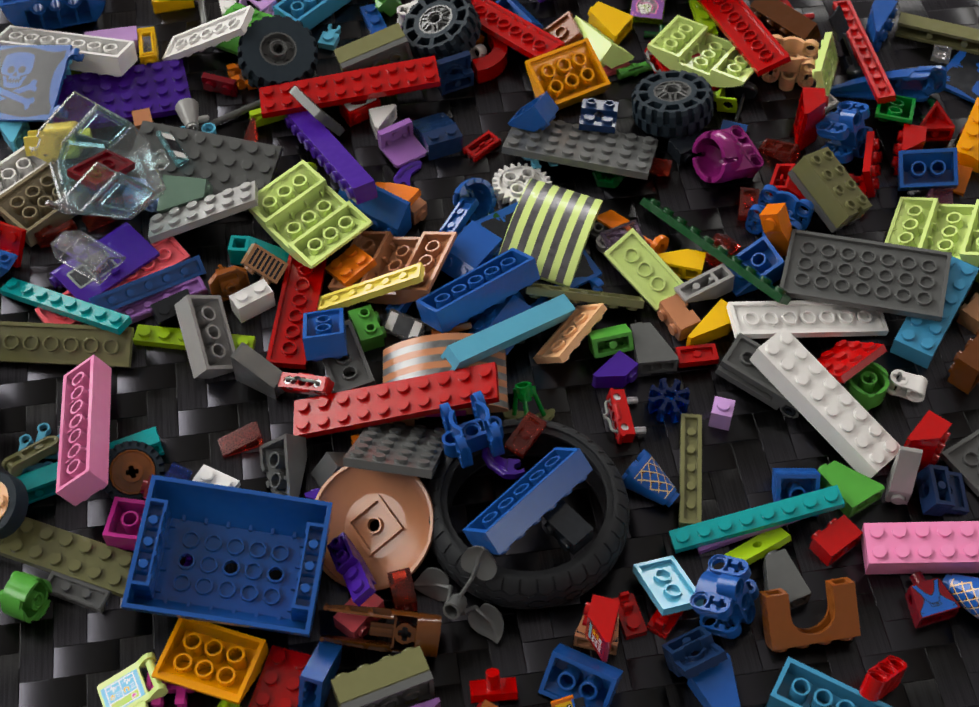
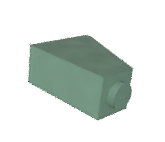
(181, 191)

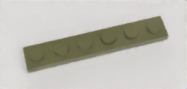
(591, 297)
(690, 469)

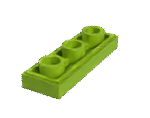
(761, 545)

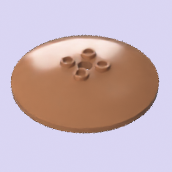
(398, 504)

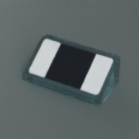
(172, 148)

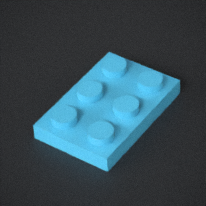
(666, 584)

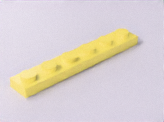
(373, 288)

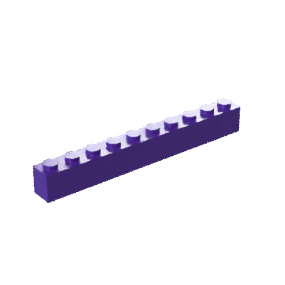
(332, 156)

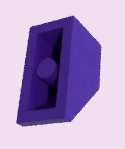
(616, 372)

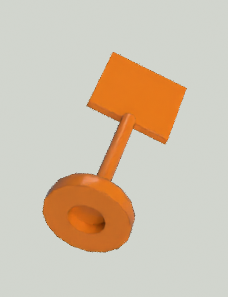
(613, 219)

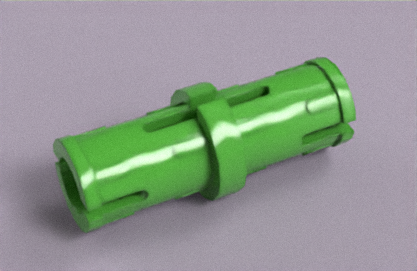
(633, 70)

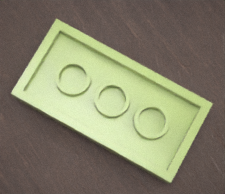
(826, 63)
(643, 268)

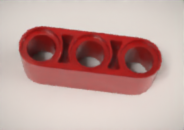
(882, 678)

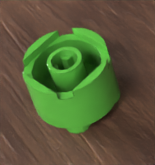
(869, 385)
(25, 597)

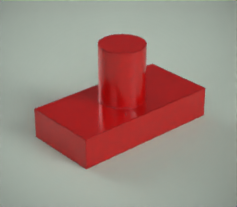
(493, 687)

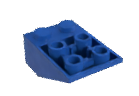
(880, 21)

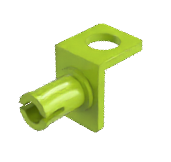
(719, 98)

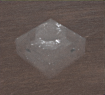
(941, 54)

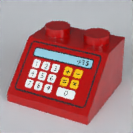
(600, 623)

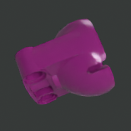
(726, 155)

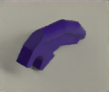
(405, 172)
(503, 467)

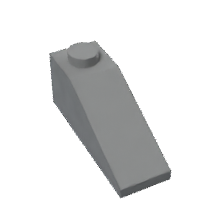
(707, 285)
(903, 475)

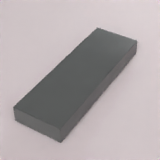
(79, 592)

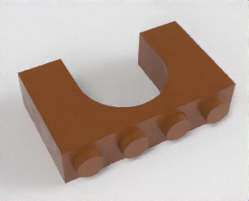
(838, 623)

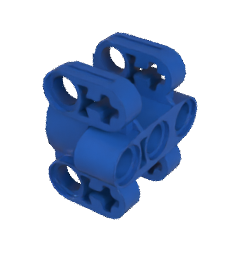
(846, 130)
(793, 206)
(472, 435)
(726, 596)

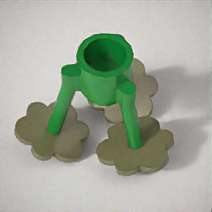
(524, 392)

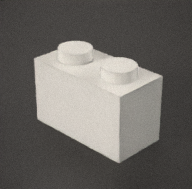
(252, 300)

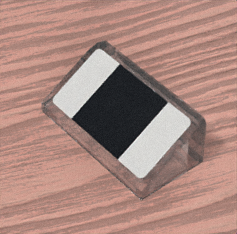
(403, 325)

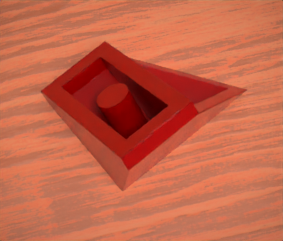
(938, 124)

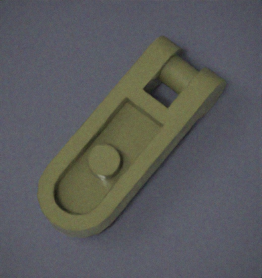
(31, 455)

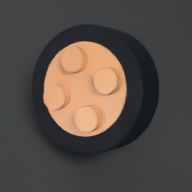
(13, 504)

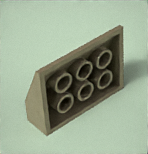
(25, 205)

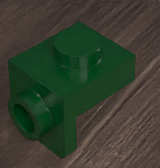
(607, 179)

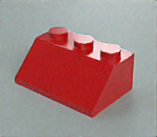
(808, 114)
(930, 437)

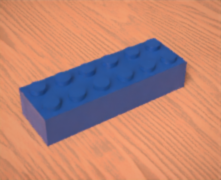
(478, 290)
(528, 500)

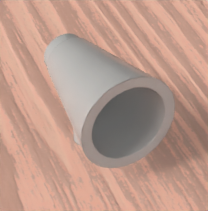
(189, 113)

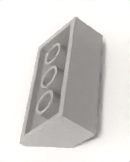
(205, 335)

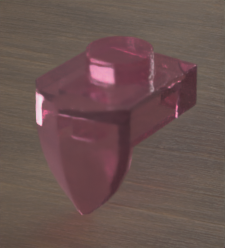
(944, 195)

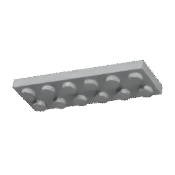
(203, 211)

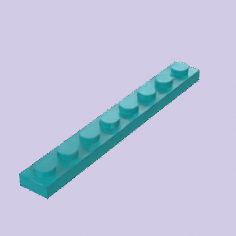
(66, 306)
(756, 519)

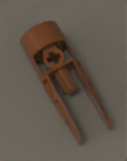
(423, 634)

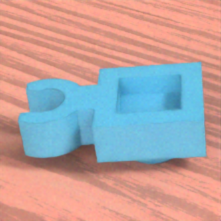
(329, 39)

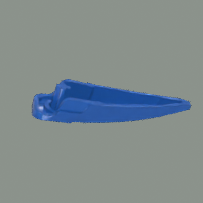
(908, 82)

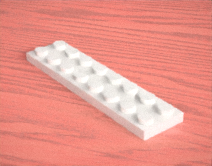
(803, 319)

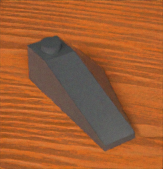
(284, 463)

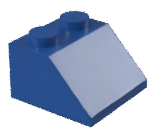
(535, 114)
(794, 482)

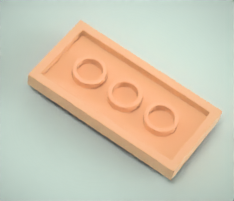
(570, 334)

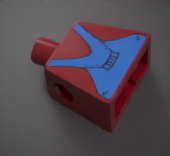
(929, 601)

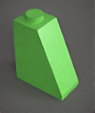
(855, 487)

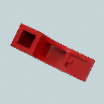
(492, 64)

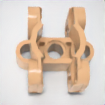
(798, 66)

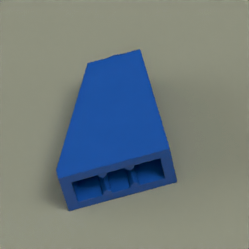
(317, 674)
(716, 686)

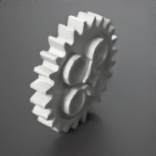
(512, 180)

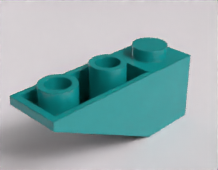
(240, 244)

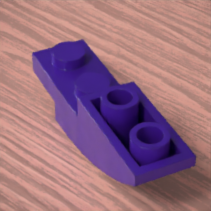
(352, 568)

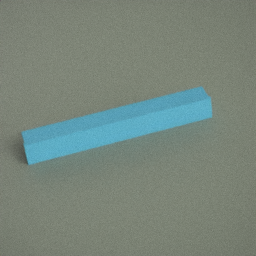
(508, 332)

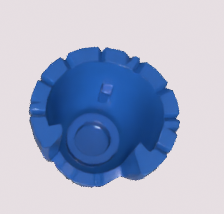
(479, 189)

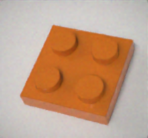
(351, 266)

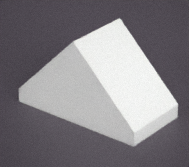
(382, 117)

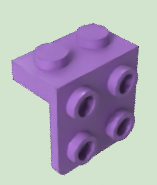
(400, 144)

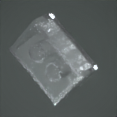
(86, 255)

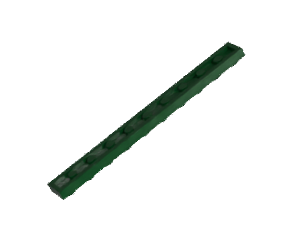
(719, 252)

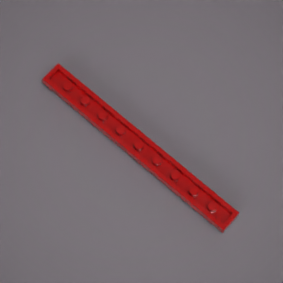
(866, 55)

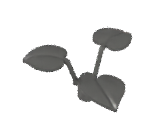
(435, 584)

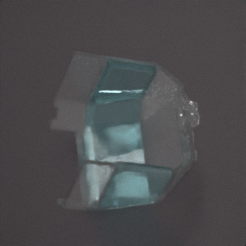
(83, 130)

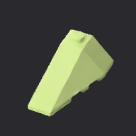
(604, 47)

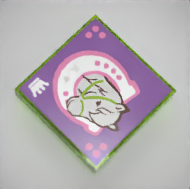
(647, 11)

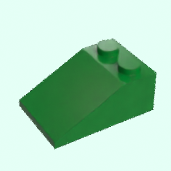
(897, 111)

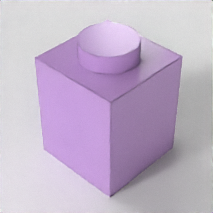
(721, 413)

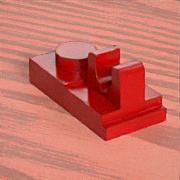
(630, 616)
(663, 625)

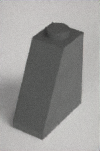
(652, 350)
(256, 371)
(782, 573)

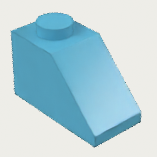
(13, 133)

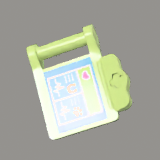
(129, 686)

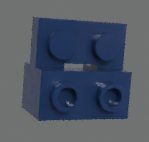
(455, 72)
(602, 122)
(941, 491)
(693, 653)

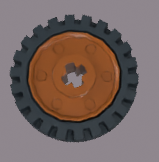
(127, 456)

